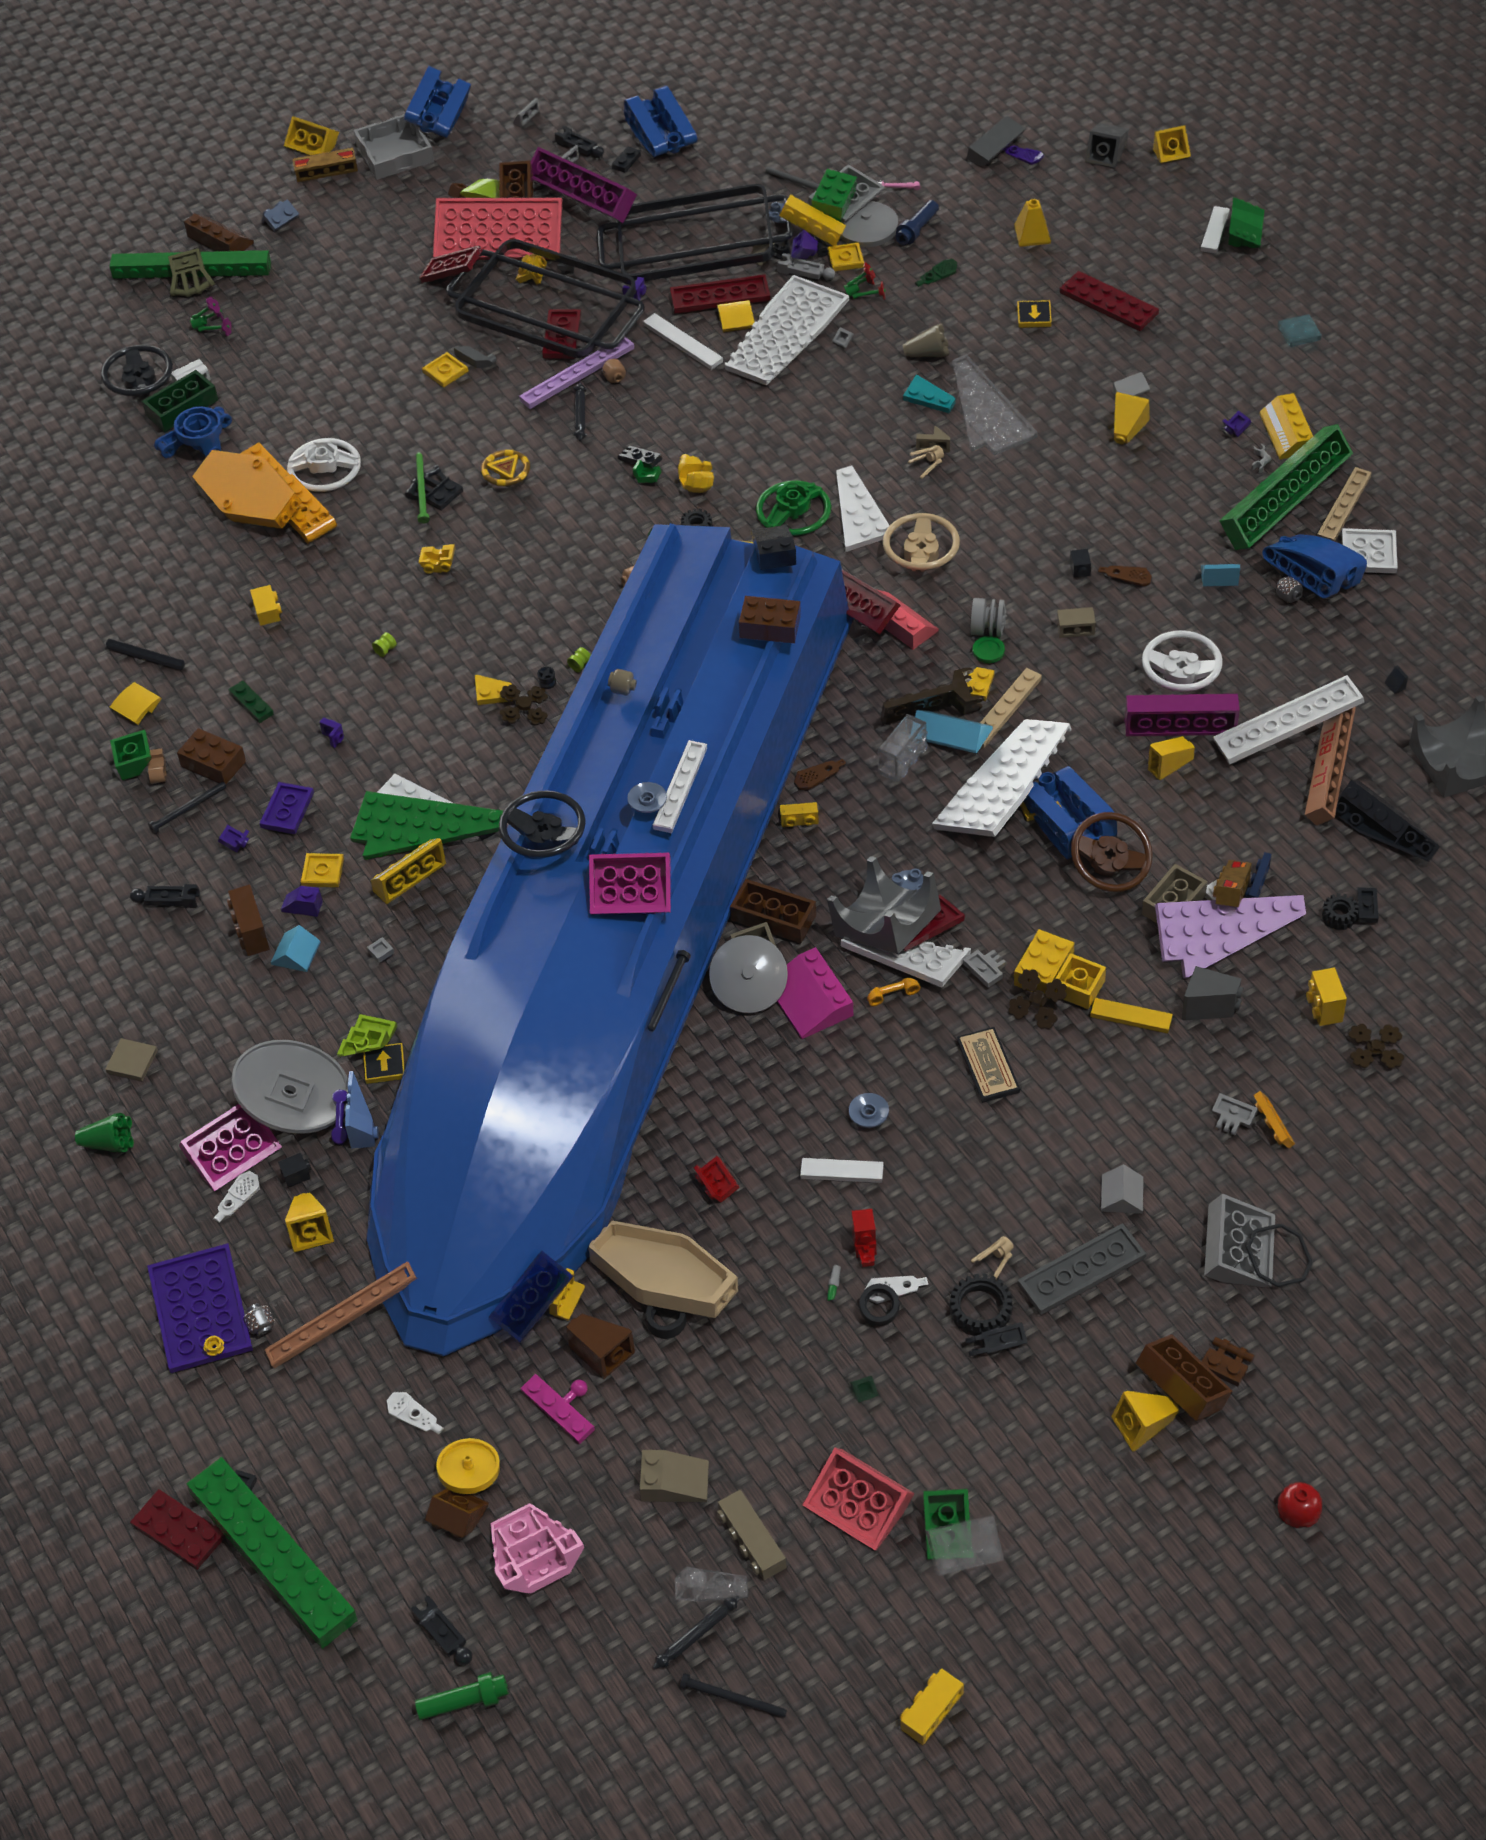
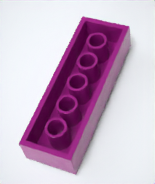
(1180, 714)

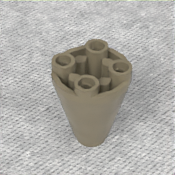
(928, 343)

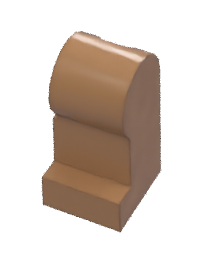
(157, 766)

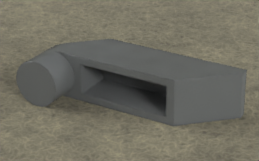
(474, 357)

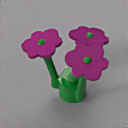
(199, 322)

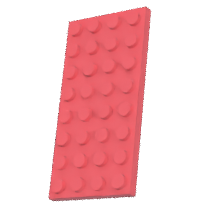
(492, 221)

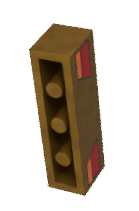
(325, 165)
(1232, 883)

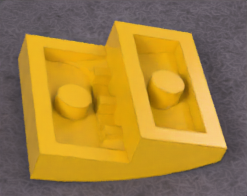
(736, 316)
(135, 702)

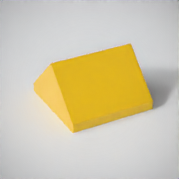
(1171, 144)

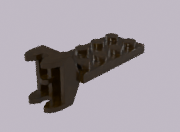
(934, 699)

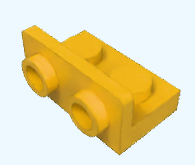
(799, 814)

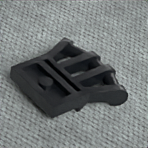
(443, 492)

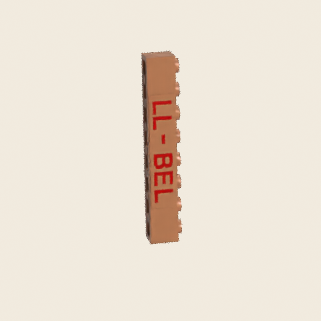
(1329, 767)

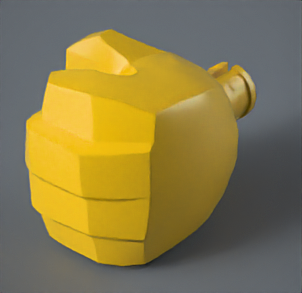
(694, 474)

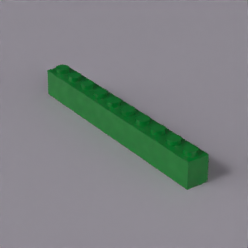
(215, 263)

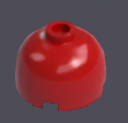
(1300, 1505)

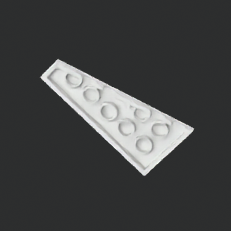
(859, 513)
(923, 961)

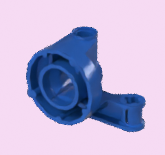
(197, 428)

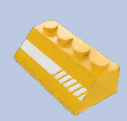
(1286, 425)
(409, 870)

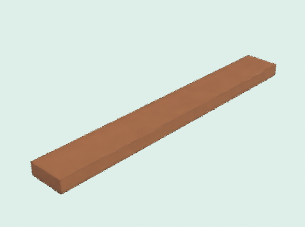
(339, 1315)

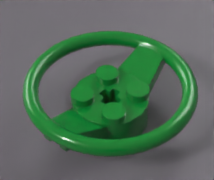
(792, 500)

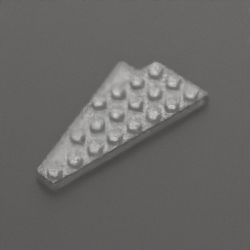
(987, 412)

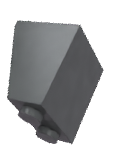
(1106, 144)
(1211, 995)

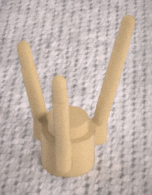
(933, 454)
(1000, 1249)

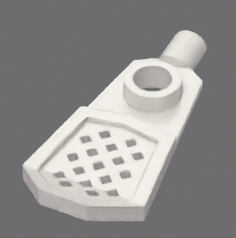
(242, 1190)
(897, 1284)

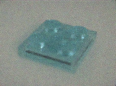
(1299, 330)

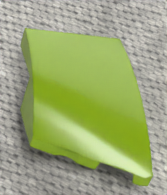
(482, 189)
(367, 1035)

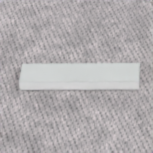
(1215, 229)
(842, 1170)

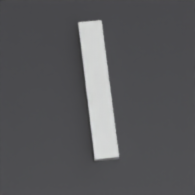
(683, 341)
(680, 786)

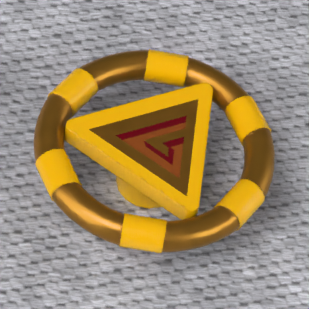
(505, 467)

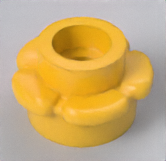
(213, 1341)

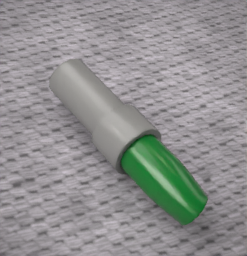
(833, 1282)

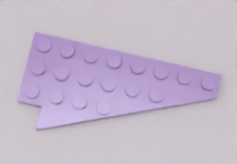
(1207, 932)

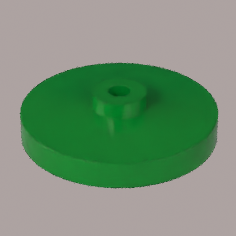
(988, 649)

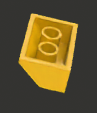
(310, 137)

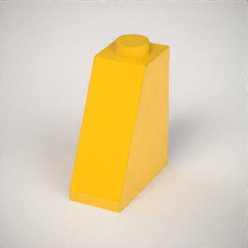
(1169, 756)

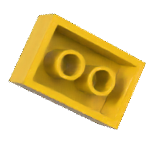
(1046, 955)

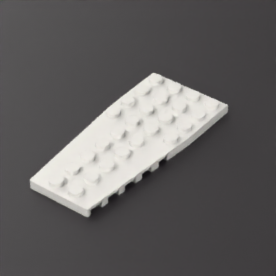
(785, 329)
(1003, 780)

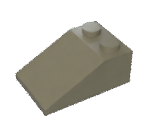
(673, 1477)

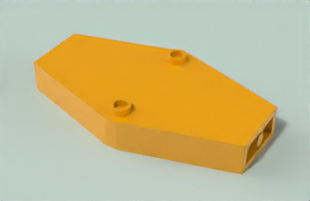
(247, 489)

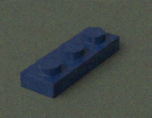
(1258, 879)

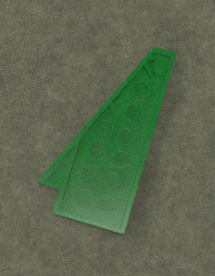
(403, 823)

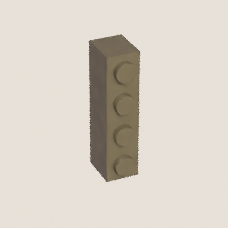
(752, 1535)

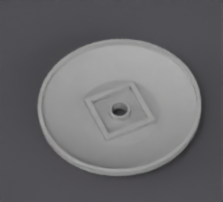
(282, 1065)

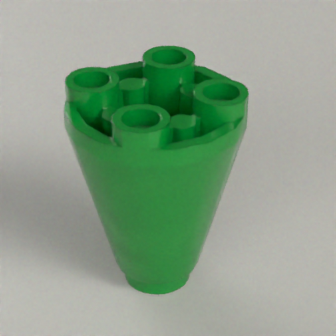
(107, 1134)

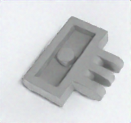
(986, 966)
(1233, 1113)

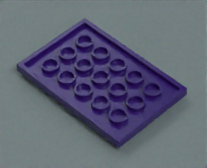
(197, 1300)

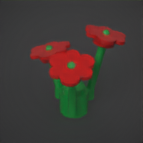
(852, 287)

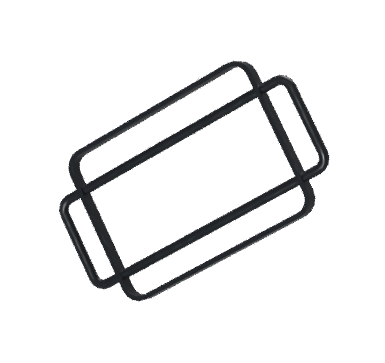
(691, 199)
(592, 342)

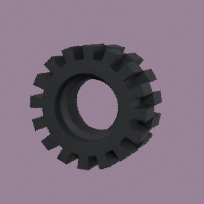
(696, 517)
(1338, 920)

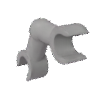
(1266, 458)

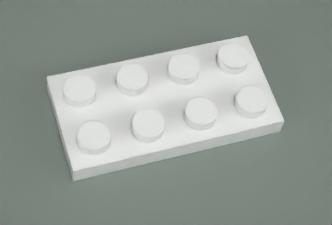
(402, 787)

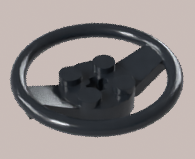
(137, 374)
(542, 830)

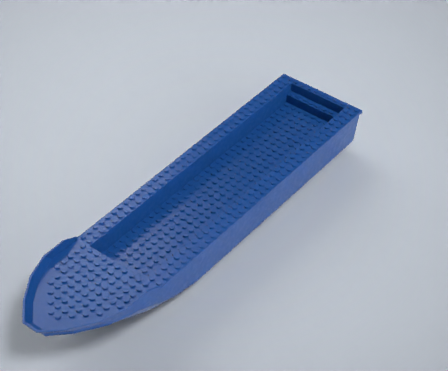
(540, 1018)

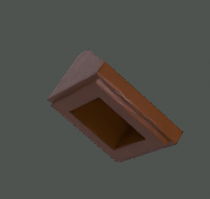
(455, 189)

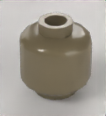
(622, 682)

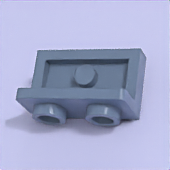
(280, 215)

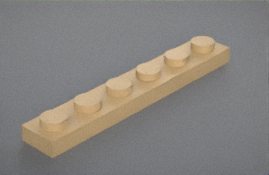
(1344, 504)
(1010, 702)

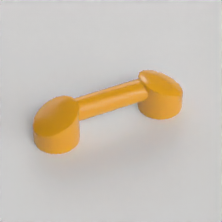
(910, 986)

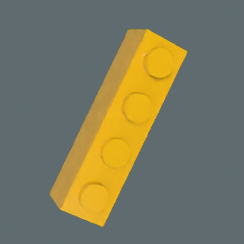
(812, 220)

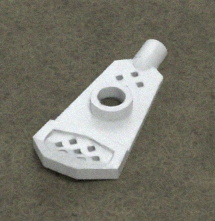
(407, 1407)

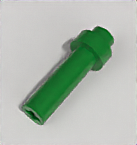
(486, 1690)

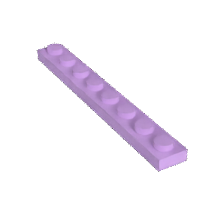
(573, 374)

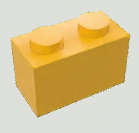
(265, 605)

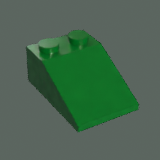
(944, 1508)

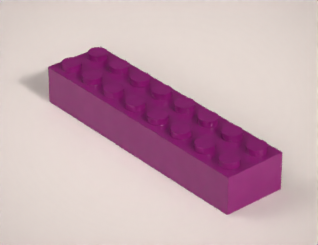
(582, 185)

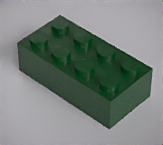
(183, 394)

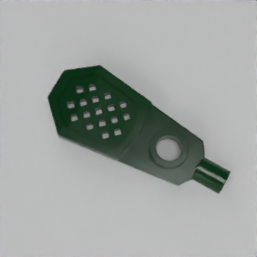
(940, 271)

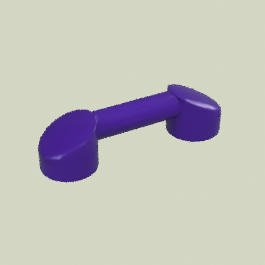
(339, 1134)

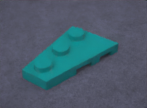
(928, 395)

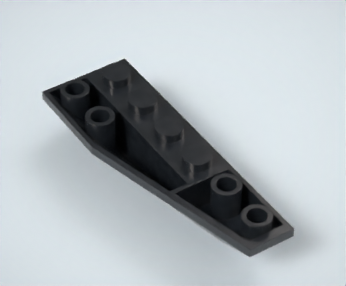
(1381, 821)

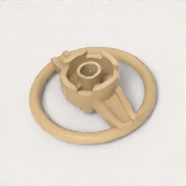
(921, 546)

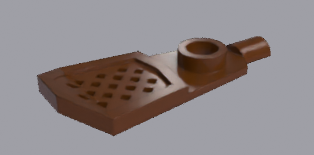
(1133, 575)
(817, 774)

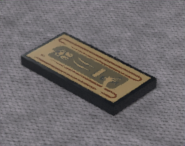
(988, 1064)

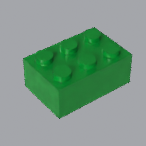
(834, 194)

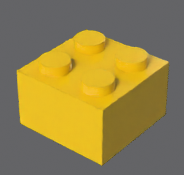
(1082, 980)
(1326, 996)

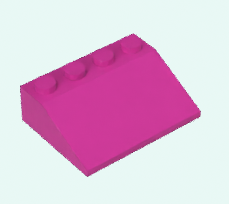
(630, 883)
(813, 995)
(228, 1147)

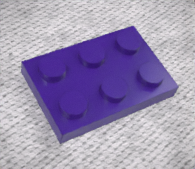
(286, 808)

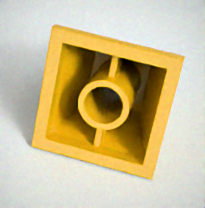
(1031, 225)
(1130, 416)
(308, 1223)
(1143, 1416)

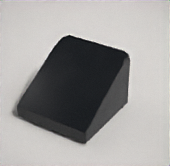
(1397, 680)

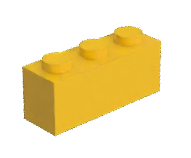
(931, 1706)

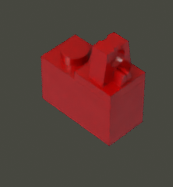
(864, 1236)

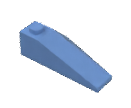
(358, 1117)

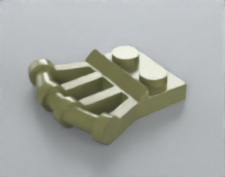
(184, 264)

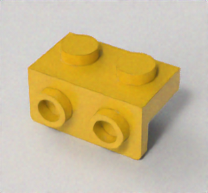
(533, 259)
(568, 1299)

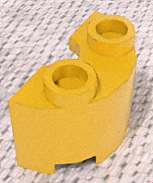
(437, 560)

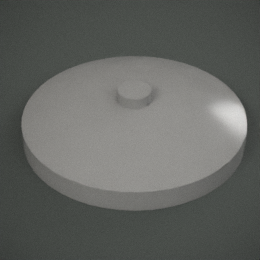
(871, 225)
(748, 974)

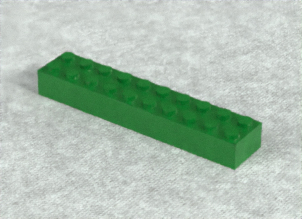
(1286, 487)
(272, 1552)

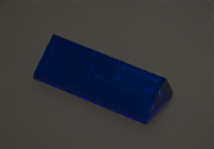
(531, 1296)

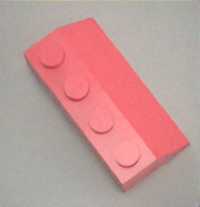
(909, 625)

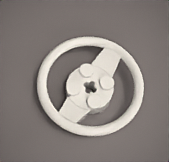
(323, 457)
(1180, 666)

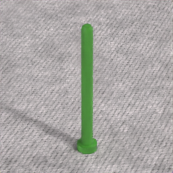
(423, 517)

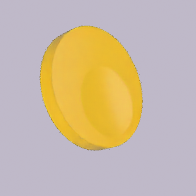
(468, 1466)

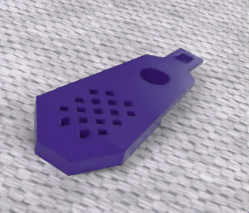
(1026, 155)

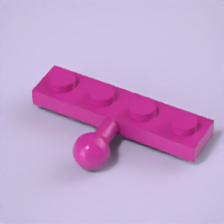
(559, 1408)

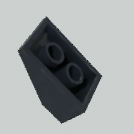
(774, 547)

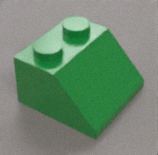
(131, 754)

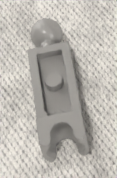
(804, 268)

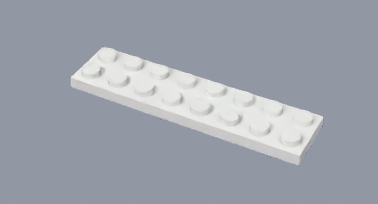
(1288, 719)

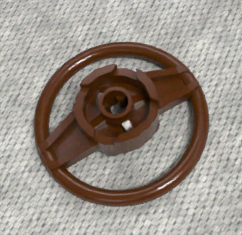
(1120, 858)

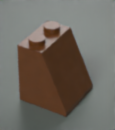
(600, 1343)

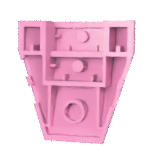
(532, 1549)

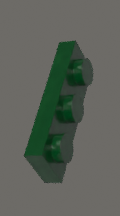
(251, 702)

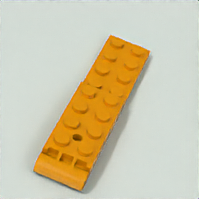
(311, 517)

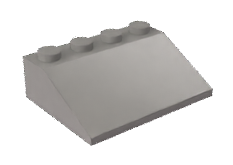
(865, 191)
(1227, 1236)

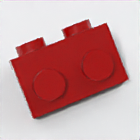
(717, 1179)

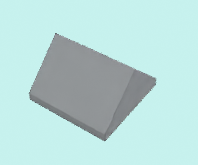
(1122, 1191)

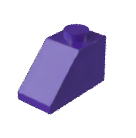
(803, 246)
(303, 901)

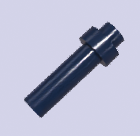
(909, 230)

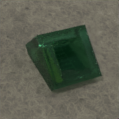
(864, 1388)

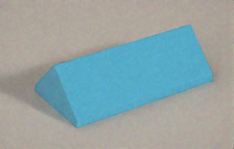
(954, 731)

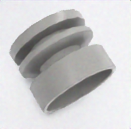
(987, 617)

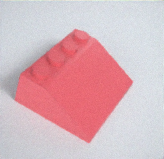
(857, 1498)

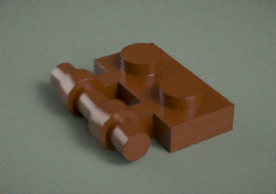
(1224, 1366)

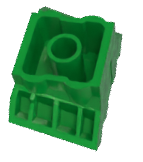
(1245, 224)

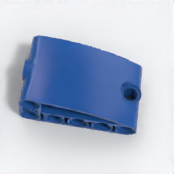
(437, 103)
(659, 122)
(1317, 563)
(1077, 804)

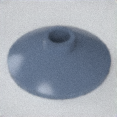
(647, 797)
(866, 1104)

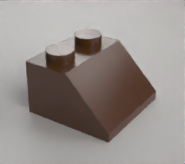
(455, 1512)

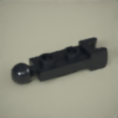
(584, 144)
(167, 895)
(442, 1631)

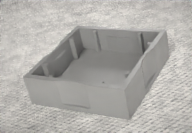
(393, 146)

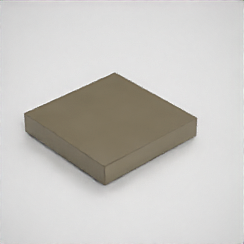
(131, 1059)

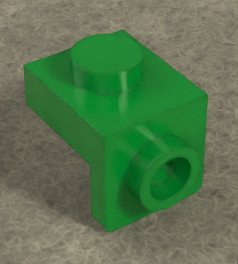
(644, 474)

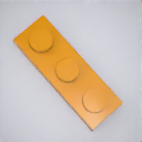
(1273, 1120)

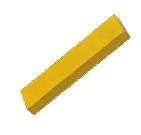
(1131, 1015)

